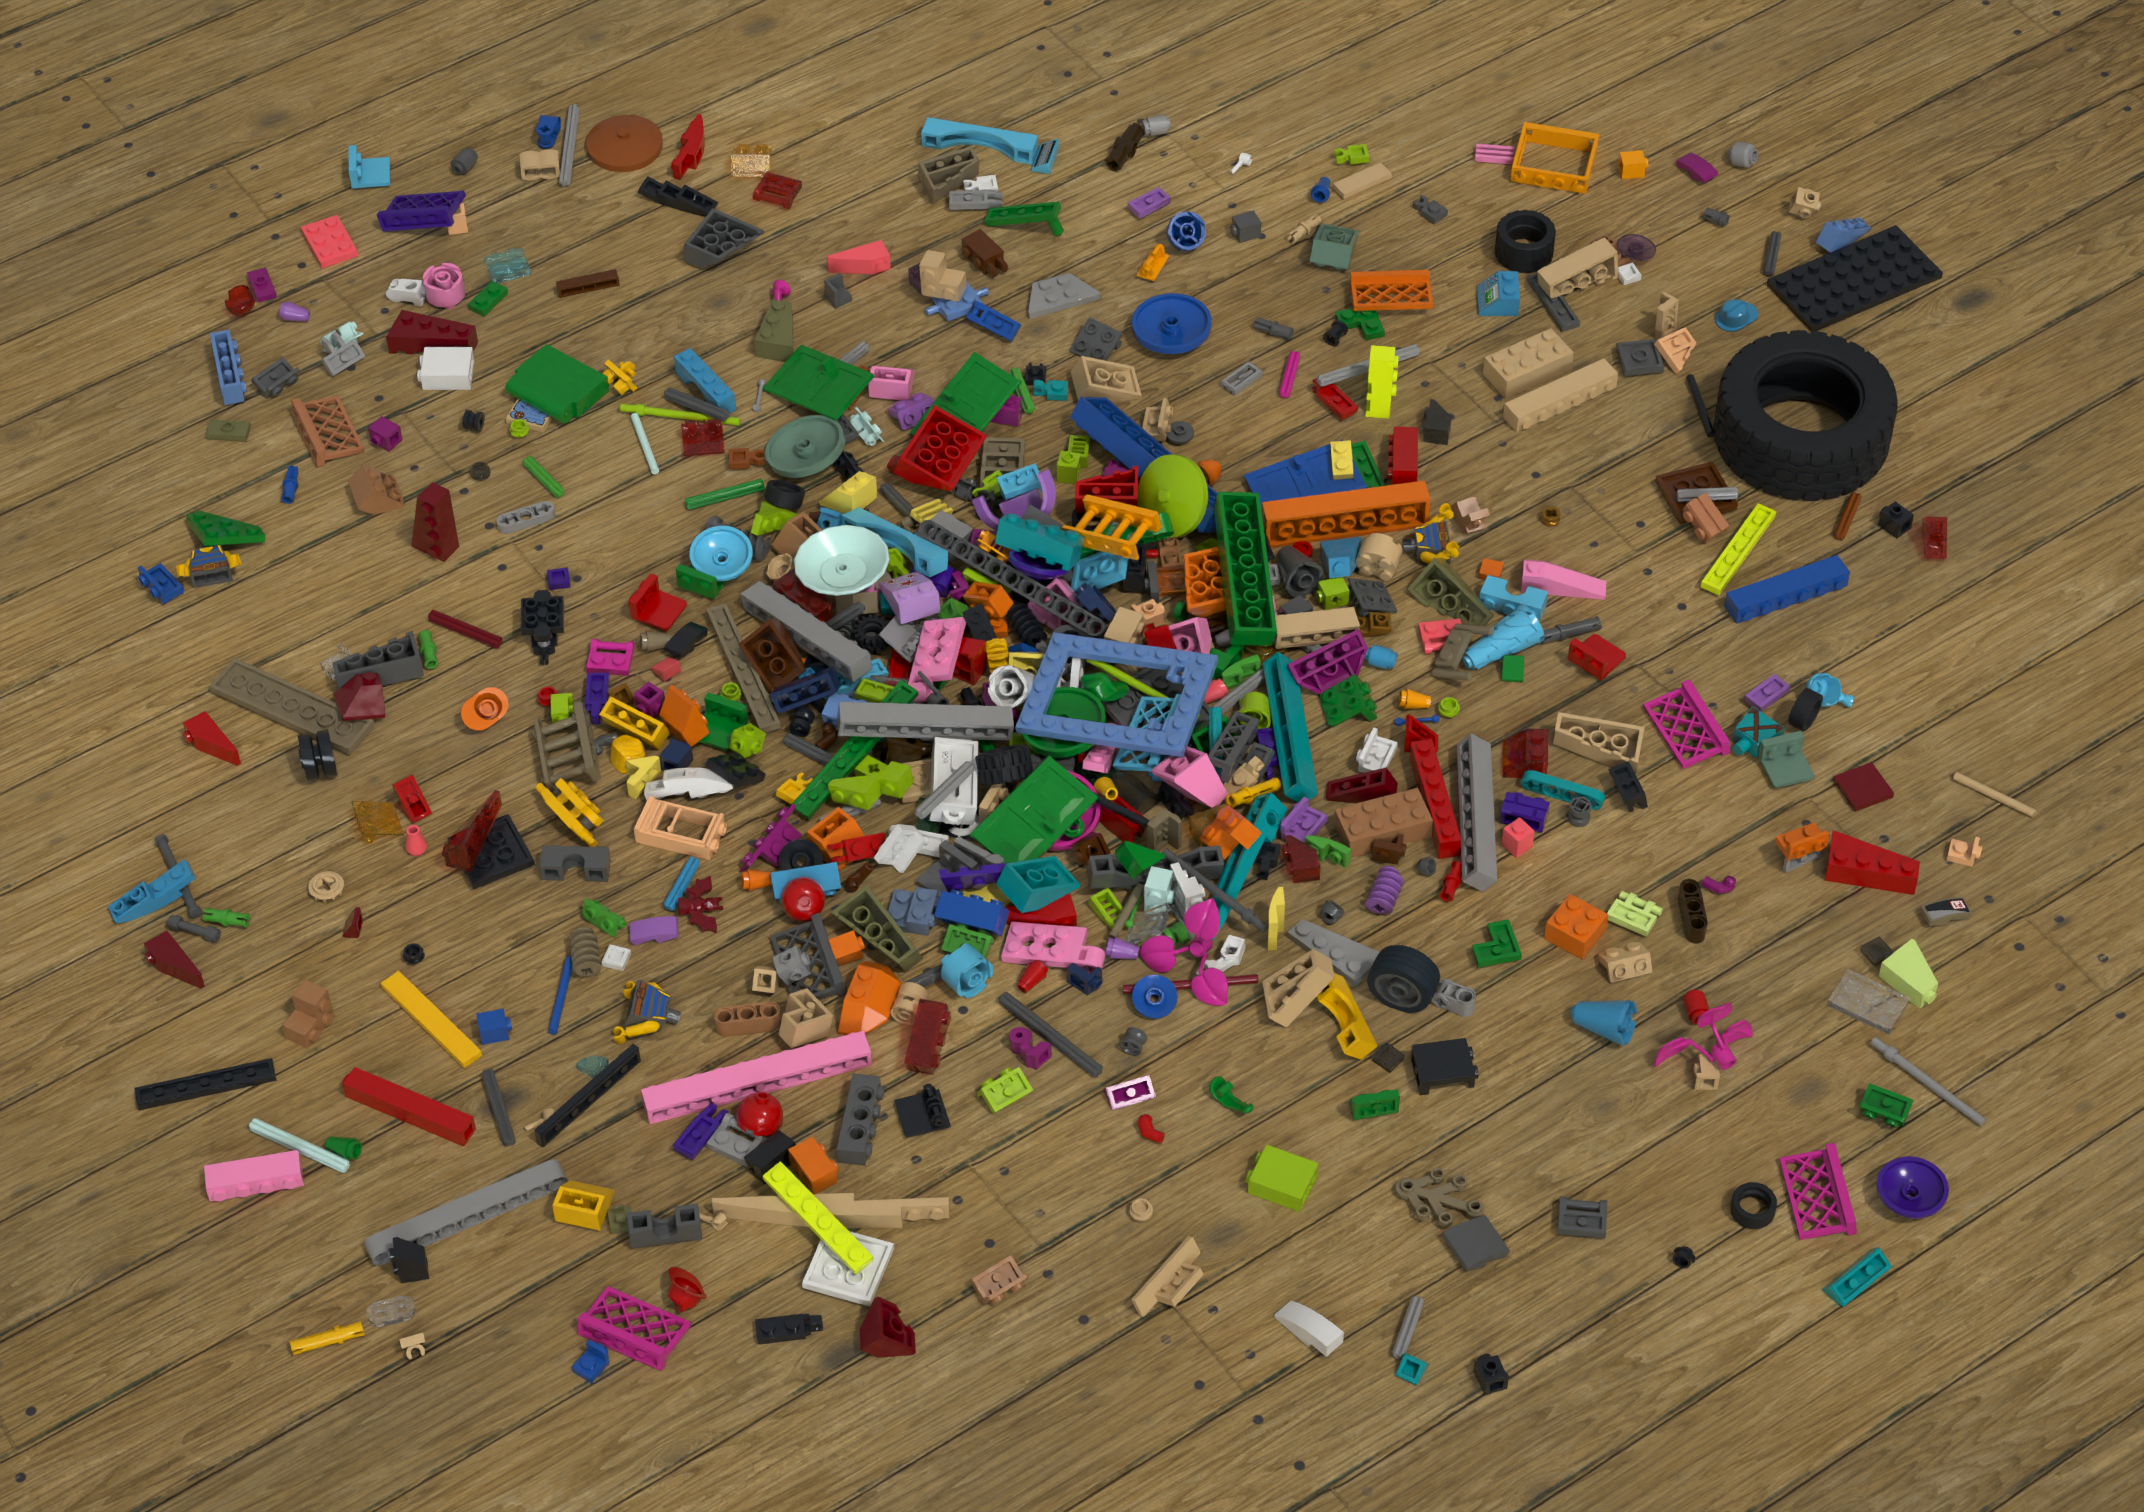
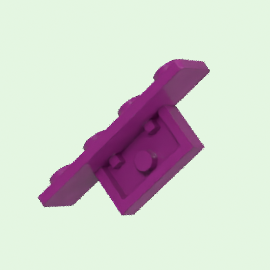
(776, 838)

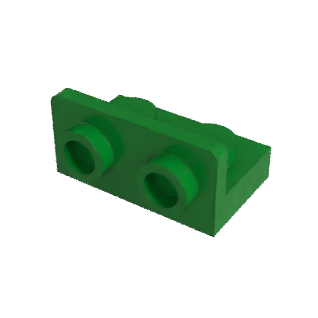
(1375, 1104)

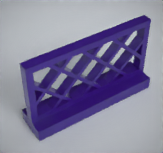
(423, 211)

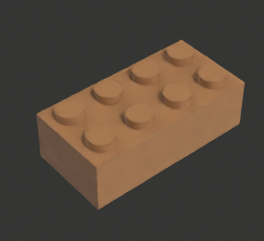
(1383, 820)

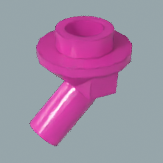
(780, 289)

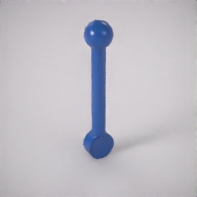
(1435, 718)

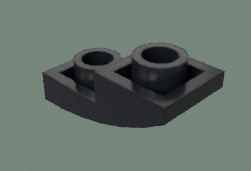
(685, 638)

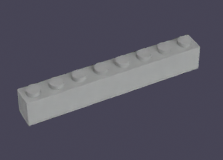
(808, 631)
(925, 721)
(1476, 812)

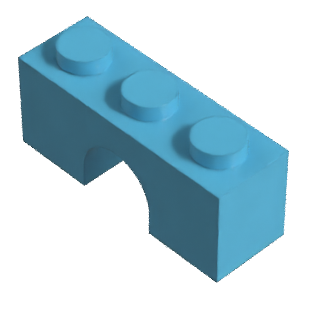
(1496, 598)

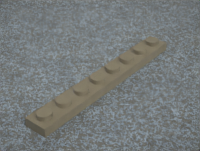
(743, 670)

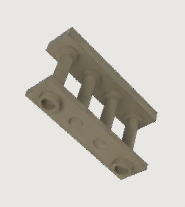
(586, 750)

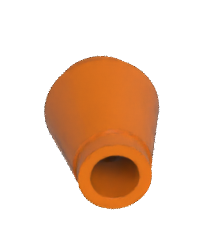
(755, 879)

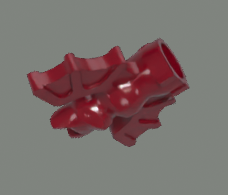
(696, 905)

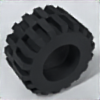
(1004, 764)

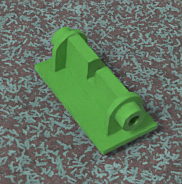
(601, 917)

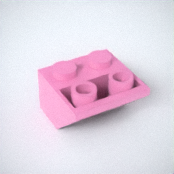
(891, 383)

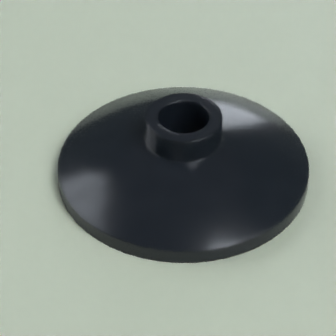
(796, 850)

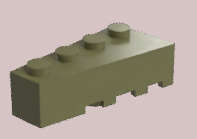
(876, 926)

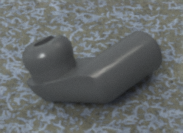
(603, 740)

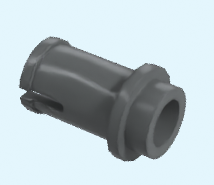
(1716, 216)

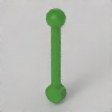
(1129, 923)

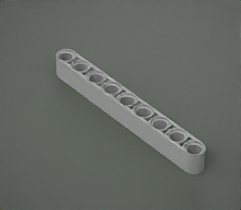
(469, 1209)

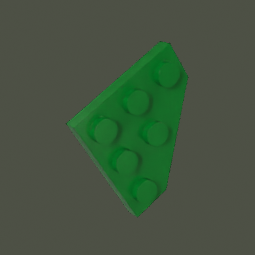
(220, 530)

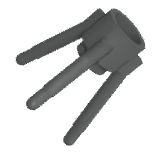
(936, 697)

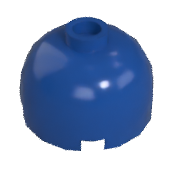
(1186, 231)

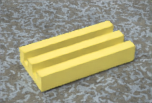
(928, 510)

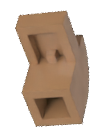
(1469, 515)

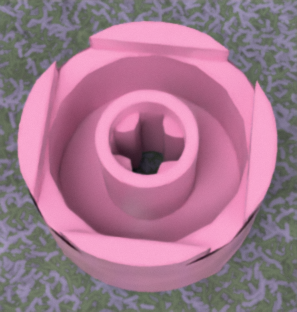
(444, 285)

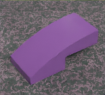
(655, 928)

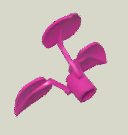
(1159, 952)
(1720, 1052)

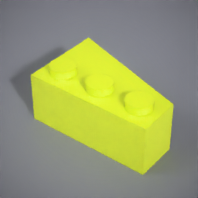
(1381, 381)

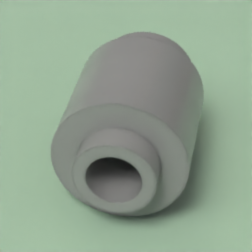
(1156, 125)

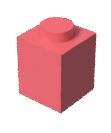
(1517, 837)

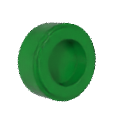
(1180, 612)

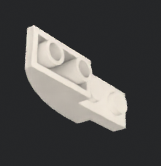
(698, 781)

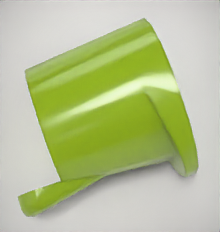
(1257, 706)

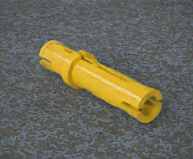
(1247, 794)
(325, 1338)

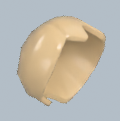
(780, 566)

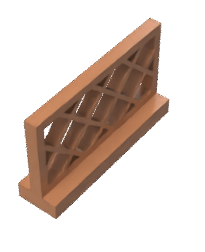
(318, 445)

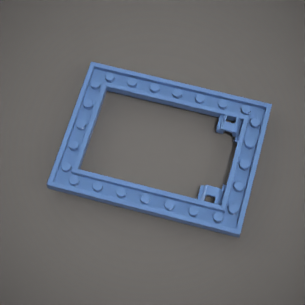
(1157, 738)

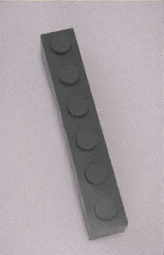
(1107, 870)

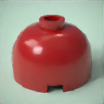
(802, 898)
(760, 1114)

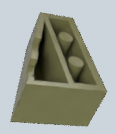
(775, 334)

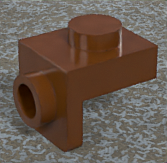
(1389, 852)

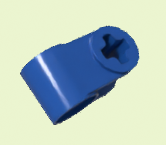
(548, 130)

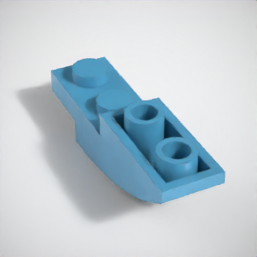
(151, 897)

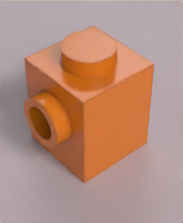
(847, 948)

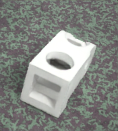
(407, 290)

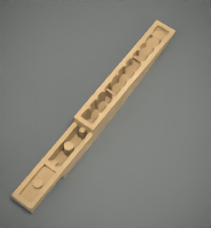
(843, 1207)

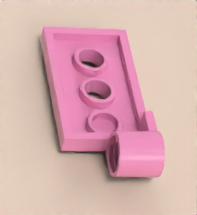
(943, 664)
(1068, 946)

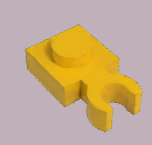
(792, 789)

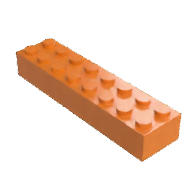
(1346, 513)

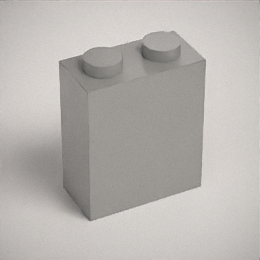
(952, 524)

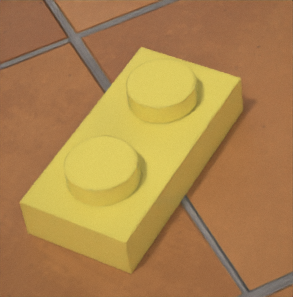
(1342, 460)

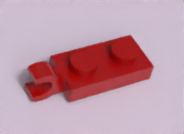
(1335, 400)

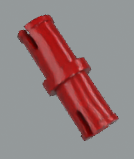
(1451, 881)

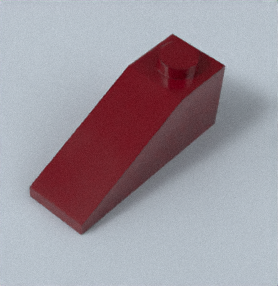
(1362, 786)
(171, 959)

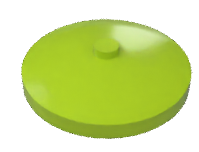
(1175, 487)

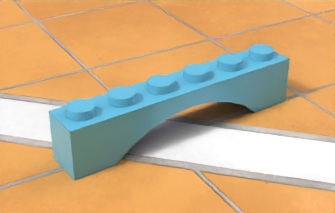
(945, 133)
(924, 555)

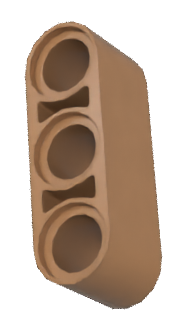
(747, 1019)

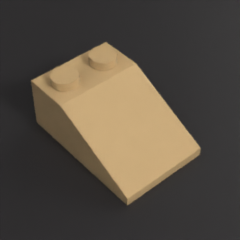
(1105, 379)

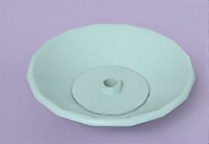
(841, 560)

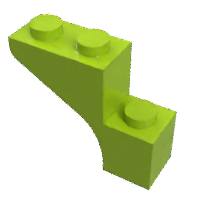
(865, 790)

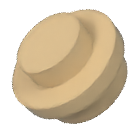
(1141, 1210)

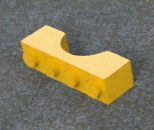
(1355, 1034)

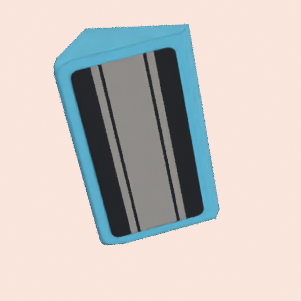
(1046, 157)

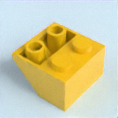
(582, 1204)

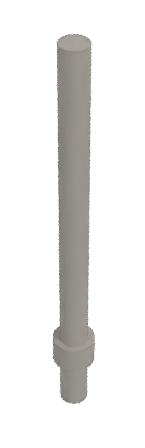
(1892, 1054)

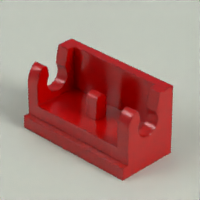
(1119, 825)

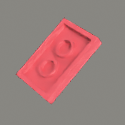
(329, 241)

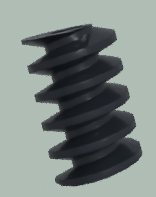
(1025, 625)

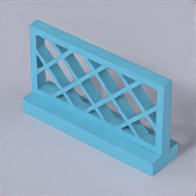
(1138, 717)

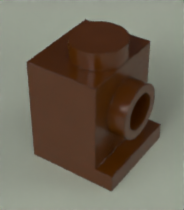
(1091, 841)

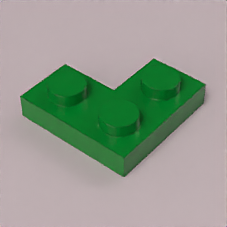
(1366, 320)
(1500, 949)

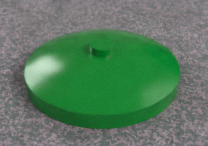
(1068, 703)

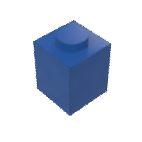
(493, 1026)

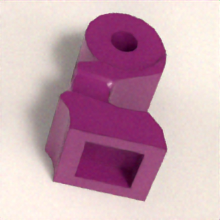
(1022, 1043)

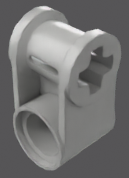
(1455, 998)

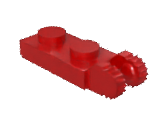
(858, 847)

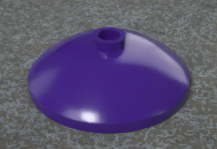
(1035, 567)
(1914, 1178)

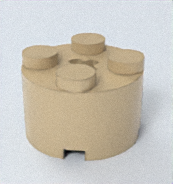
(1378, 556)

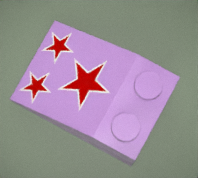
(911, 596)

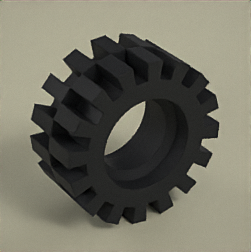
(866, 625)

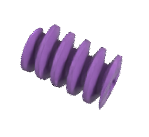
(1384, 891)

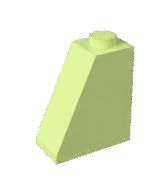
(1910, 974)

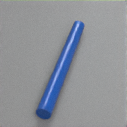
(560, 998)

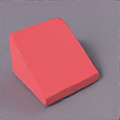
(666, 668)

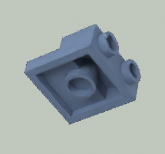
(914, 910)

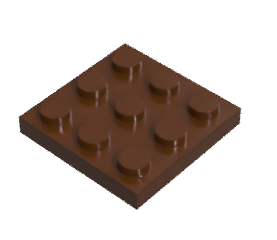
(1693, 477)

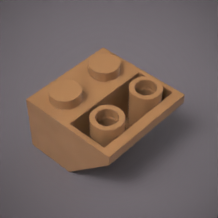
(375, 491)
(794, 534)

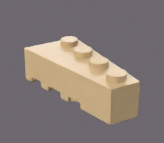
(1579, 269)
(1599, 739)

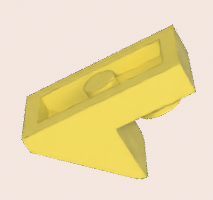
(641, 771)

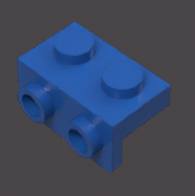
(160, 583)

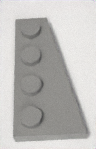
(1347, 956)

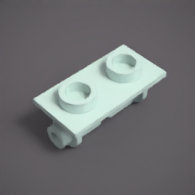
(347, 333)
(871, 432)

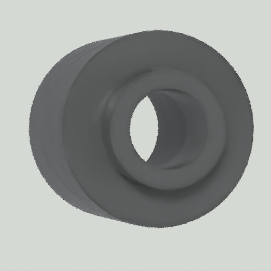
(464, 161)

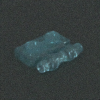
(509, 269)

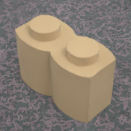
(539, 164)

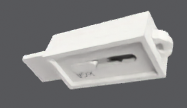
(945, 759)

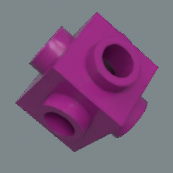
(649, 700)

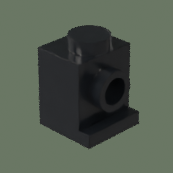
(1490, 1374)

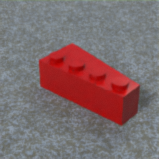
(1403, 455)
(1870, 866)

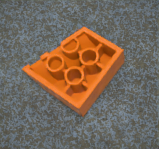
(1204, 583)

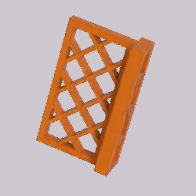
(1386, 282)

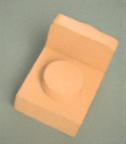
(1964, 852)

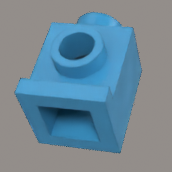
(830, 515)

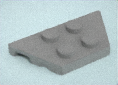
(1059, 294)

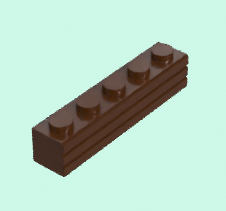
(587, 283)

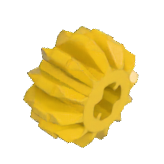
(997, 653)

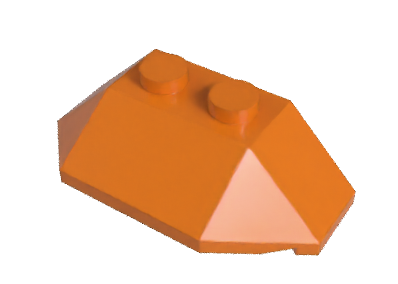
(869, 998)

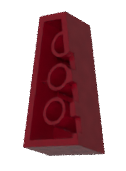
(435, 523)

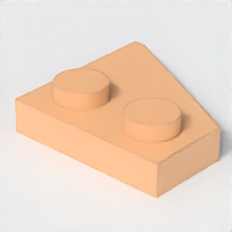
(1676, 348)

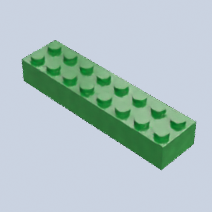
(1245, 569)

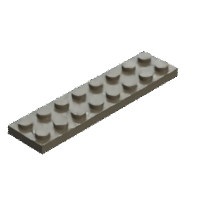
(288, 704)

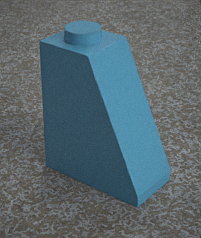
(1340, 556)

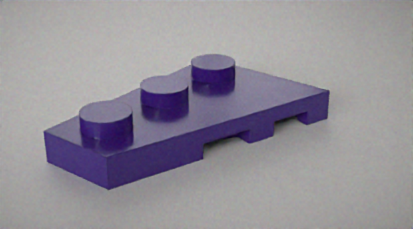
(970, 878)

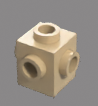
(1804, 202)

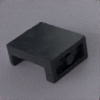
(1443, 1064)

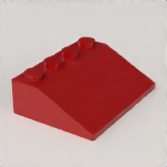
(939, 451)

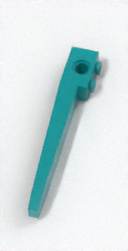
(1266, 816)

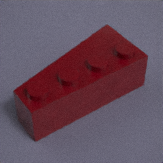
(415, 331)

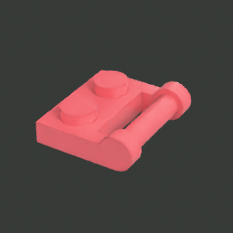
(1435, 634)

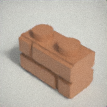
(1705, 518)

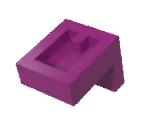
(959, 587)

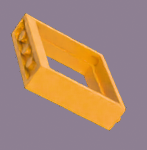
(1559, 138)

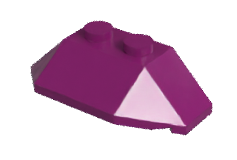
(1330, 663)

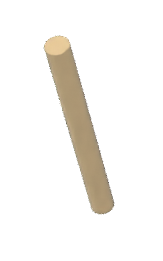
(1994, 794)

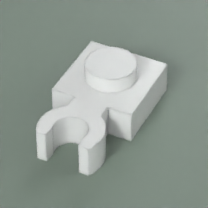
(982, 183)

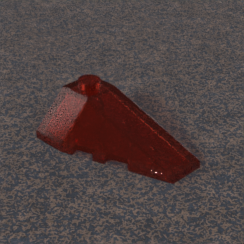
(470, 837)

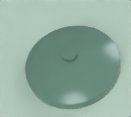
(805, 446)

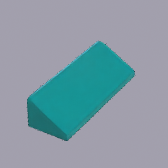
(1857, 1277)

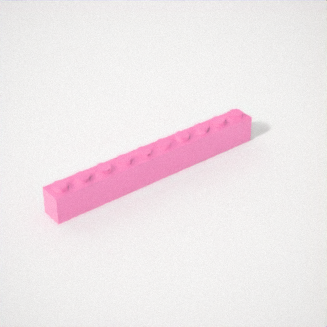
(757, 1075)

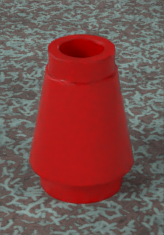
(1033, 974)

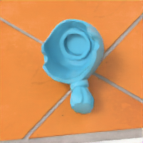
(1830, 689)

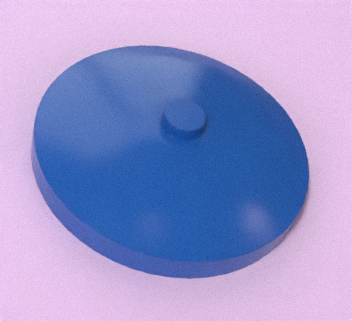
(1171, 323)

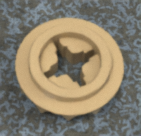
(330, 879)

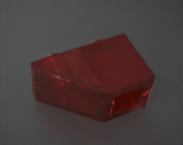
(1302, 860)

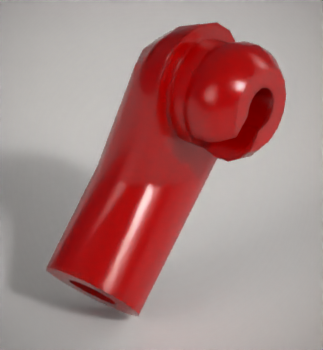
(1147, 1130)

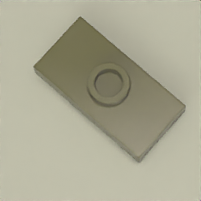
(228, 430)

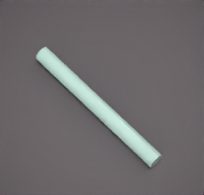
(644, 443)

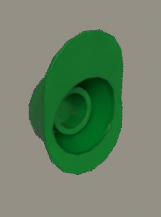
(1104, 687)

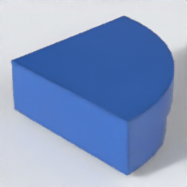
(1022, 647)

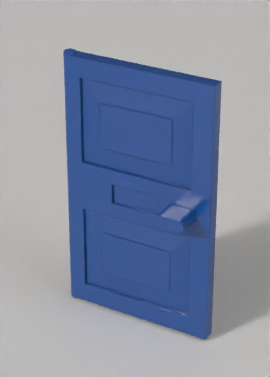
(1301, 477)

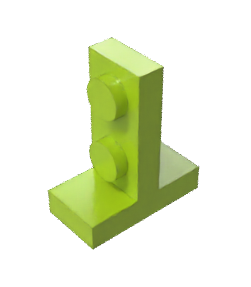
(770, 519)

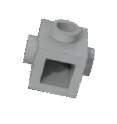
(792, 965)

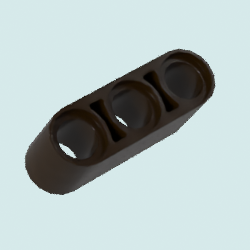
(1692, 911)

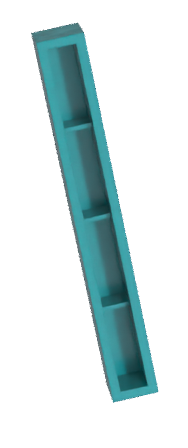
(1290, 729)

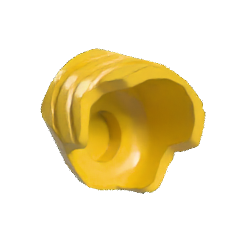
(625, 749)

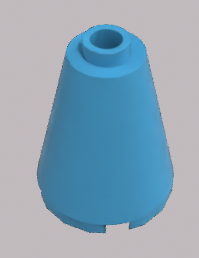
(1607, 1018)

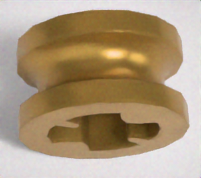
(1550, 516)

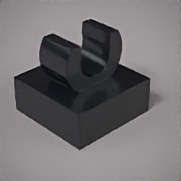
(1035, 373)

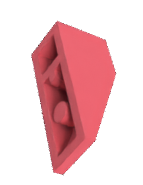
(860, 260)

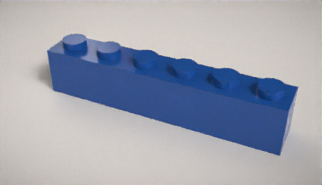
(1786, 589)

